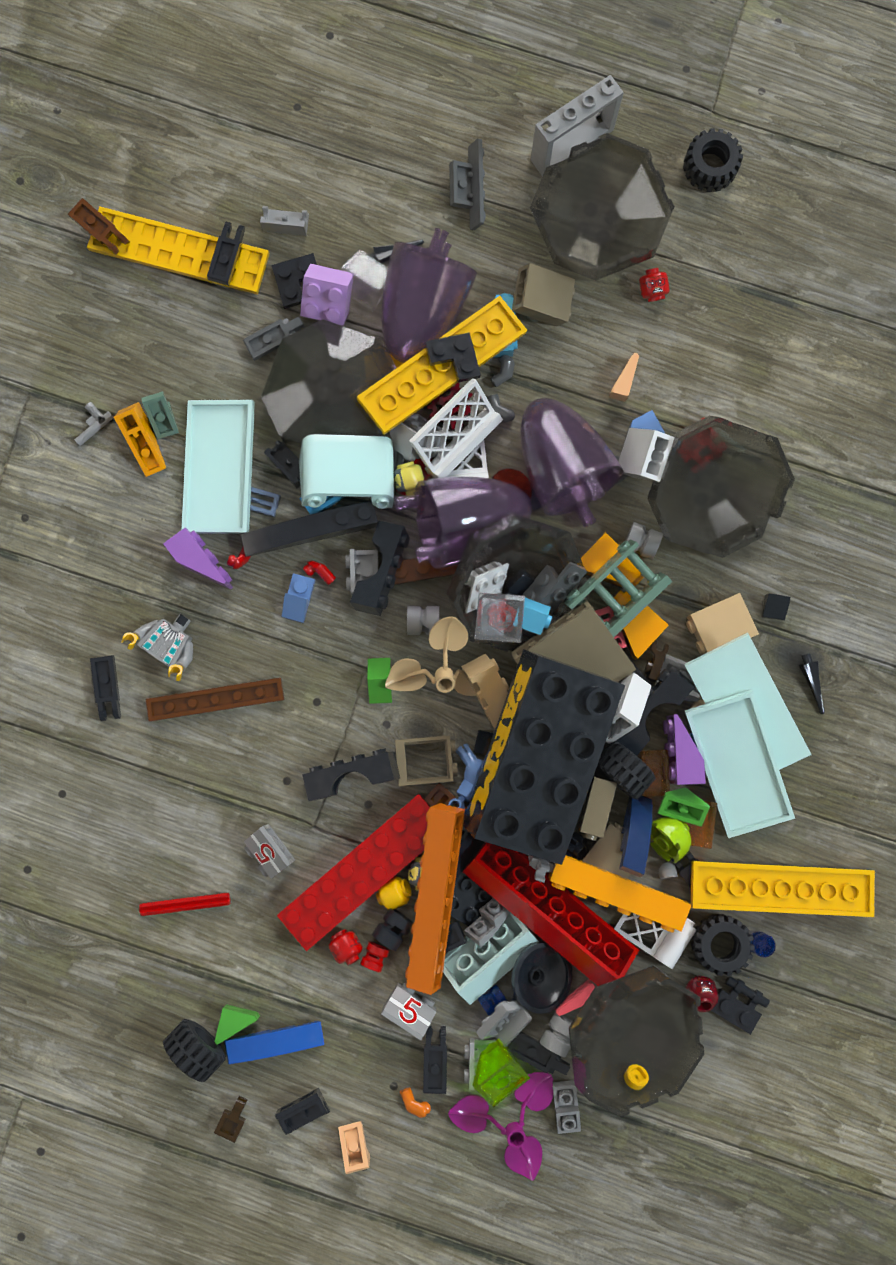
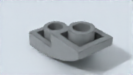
(491, 919)
(566, 1107)

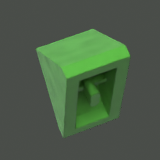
(377, 675)
(684, 806)
(234, 1020)

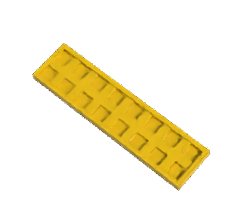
(178, 250)

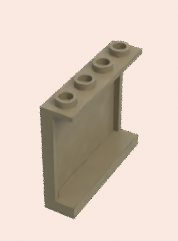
(583, 642)

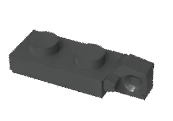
(270, 337)

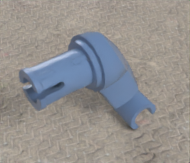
(471, 775)

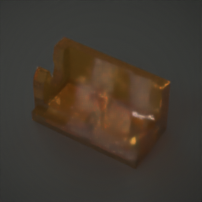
(658, 762)
(703, 835)

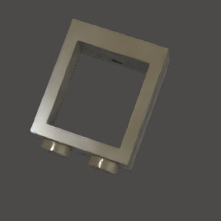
(402, 763)

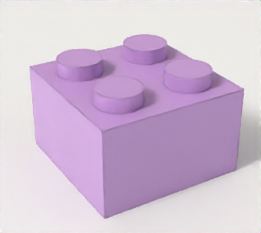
(326, 294)

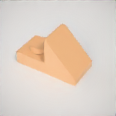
(354, 1149)

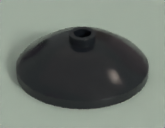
(551, 978)

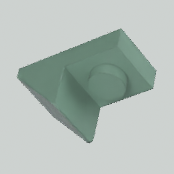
(160, 415)

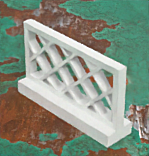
(463, 441)

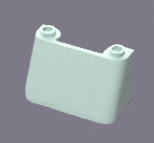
(346, 468)

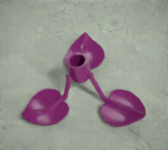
(523, 1152)

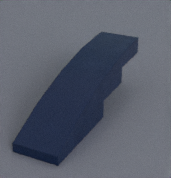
(636, 836)

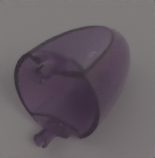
(422, 295)
(566, 459)
(457, 507)

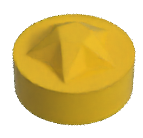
(636, 1077)

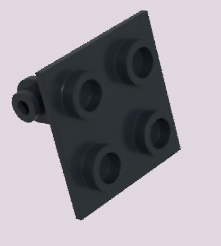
(468, 900)

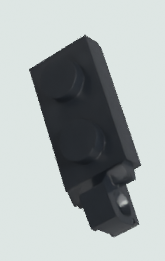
(532, 1052)

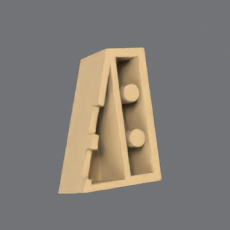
(487, 685)

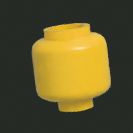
(394, 893)

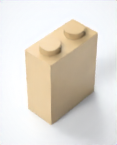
(721, 623)

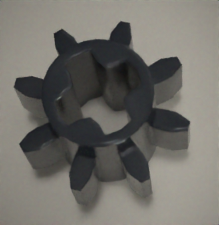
(577, 847)

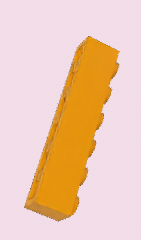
(620, 892)

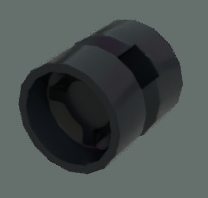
(387, 935)

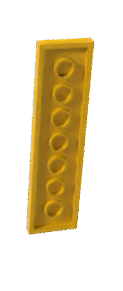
(418, 383)
(782, 889)

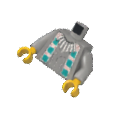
(165, 642)

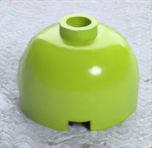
(670, 838)

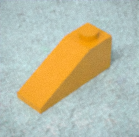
(140, 438)

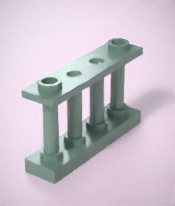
(639, 598)

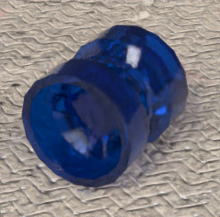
(766, 945)
(497, 997)

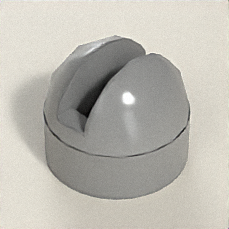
(667, 871)

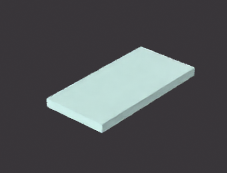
(218, 466)
(737, 669)
(740, 764)

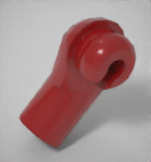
(238, 562)
(320, 569)

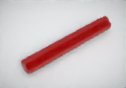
(184, 904)

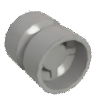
(647, 540)
(421, 620)
(557, 1038)

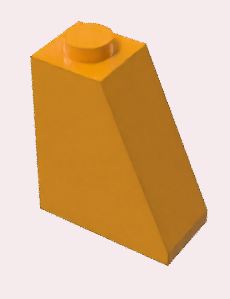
(601, 553)
(642, 629)

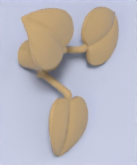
(408, 675)

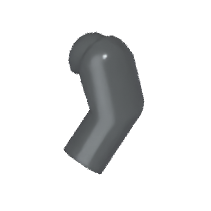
(506, 371)
(506, 414)

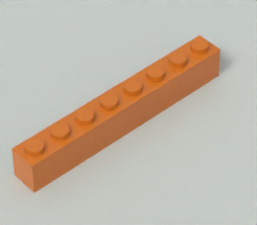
(434, 898)

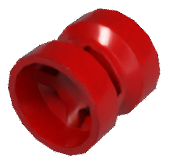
(374, 957)

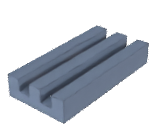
(274, 505)

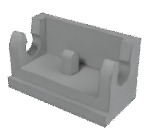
(284, 221)

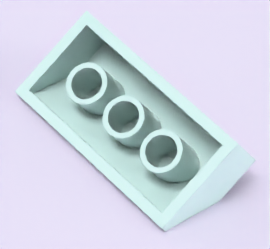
(477, 968)

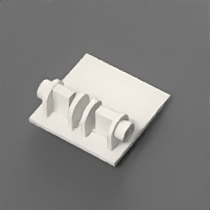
(485, 579)

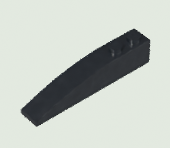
(310, 528)

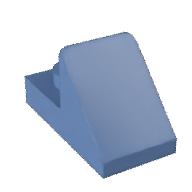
(298, 598)

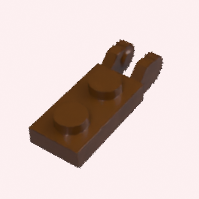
(96, 224)

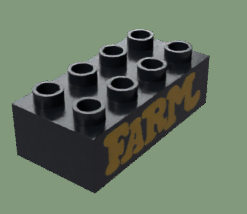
(542, 757)

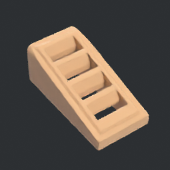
(623, 385)

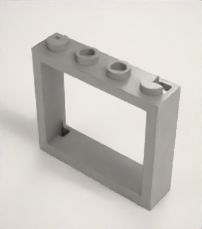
(576, 123)

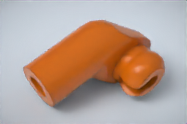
(412, 1106)

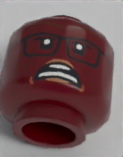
(706, 989)

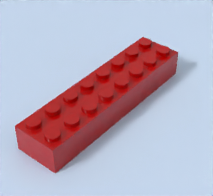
(358, 875)
(552, 914)

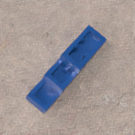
(274, 1042)

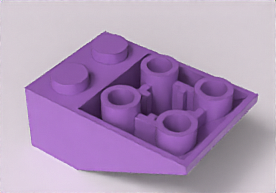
(189, 552)
(685, 760)

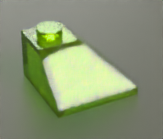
(498, 1073)

